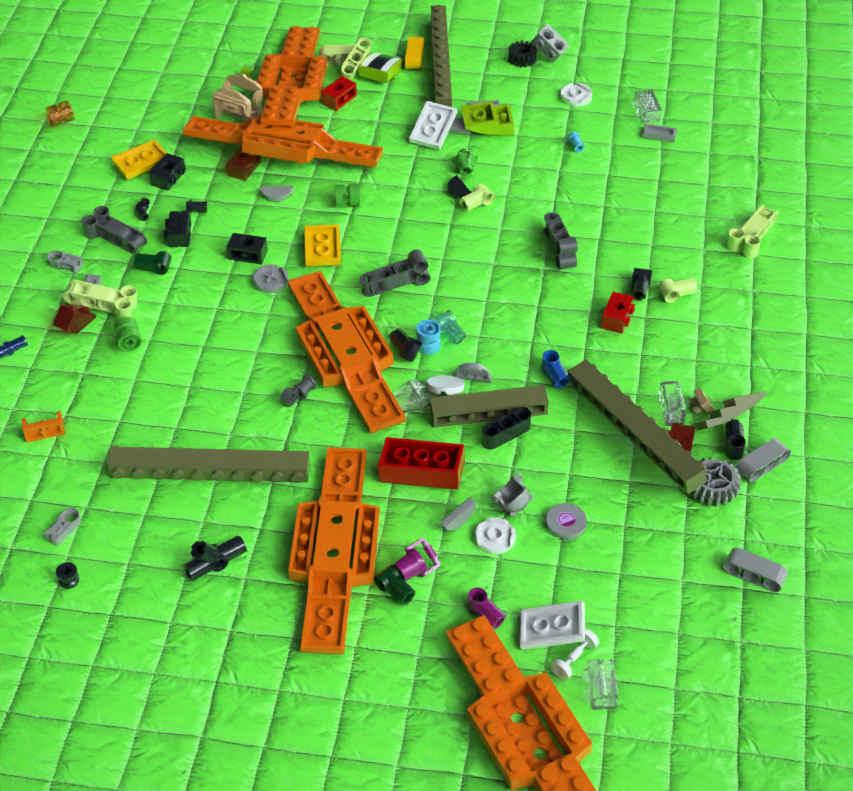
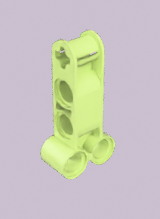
(749, 236)
(102, 298)

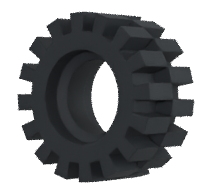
(522, 54)

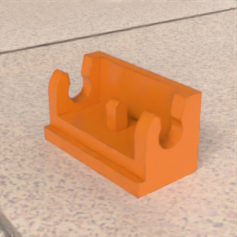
(43, 429)

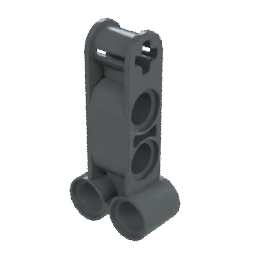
(112, 230)
(560, 241)
(396, 275)

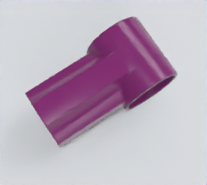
(484, 607)

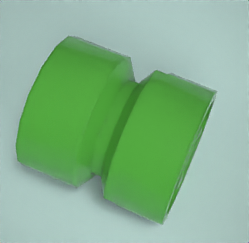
(353, 194)
(127, 334)

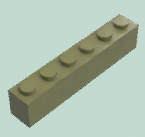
(486, 405)

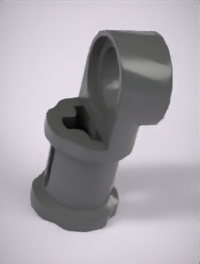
(300, 391)

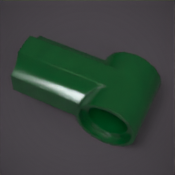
(158, 263)
(392, 581)

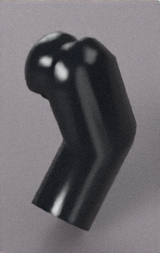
(141, 209)

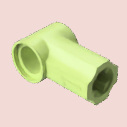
(479, 196)
(673, 290)

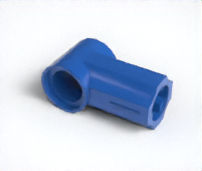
(554, 369)

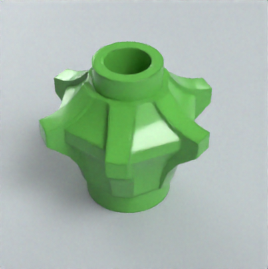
(465, 161)

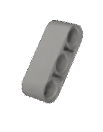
(763, 459)
(755, 569)

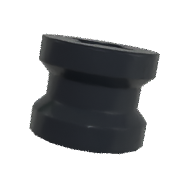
(72, 578)

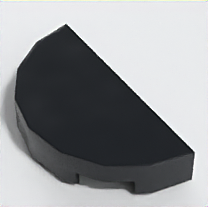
(457, 188)

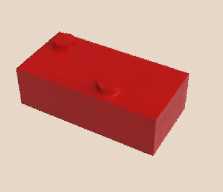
(421, 463)

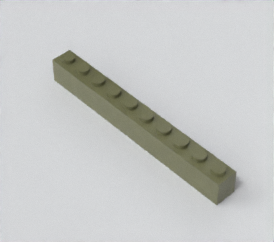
(440, 51)
(638, 426)
(209, 464)

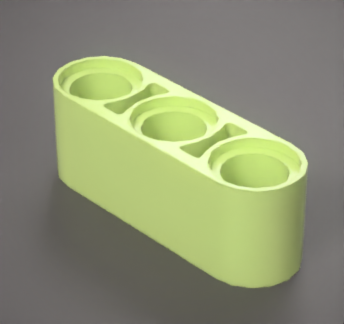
(357, 52)
(336, 53)

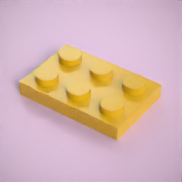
(138, 159)
(322, 245)

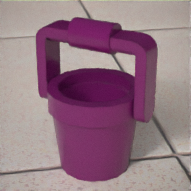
(412, 562)

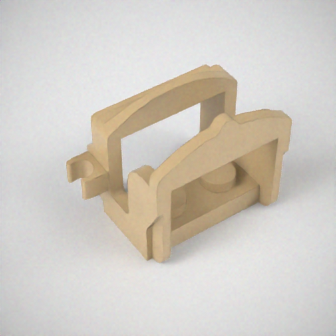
(236, 104)

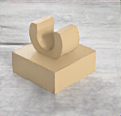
(702, 401)

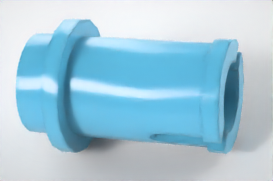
(574, 139)

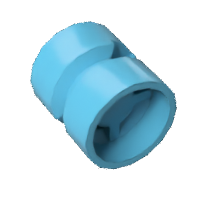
(428, 334)

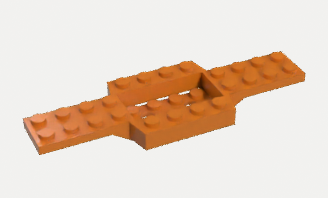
(295, 60)
(313, 138)
(359, 371)
(331, 578)
(505, 694)

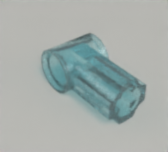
(450, 326)

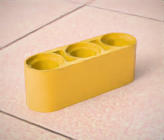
(414, 53)

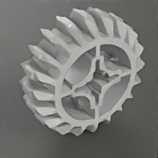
(721, 485)

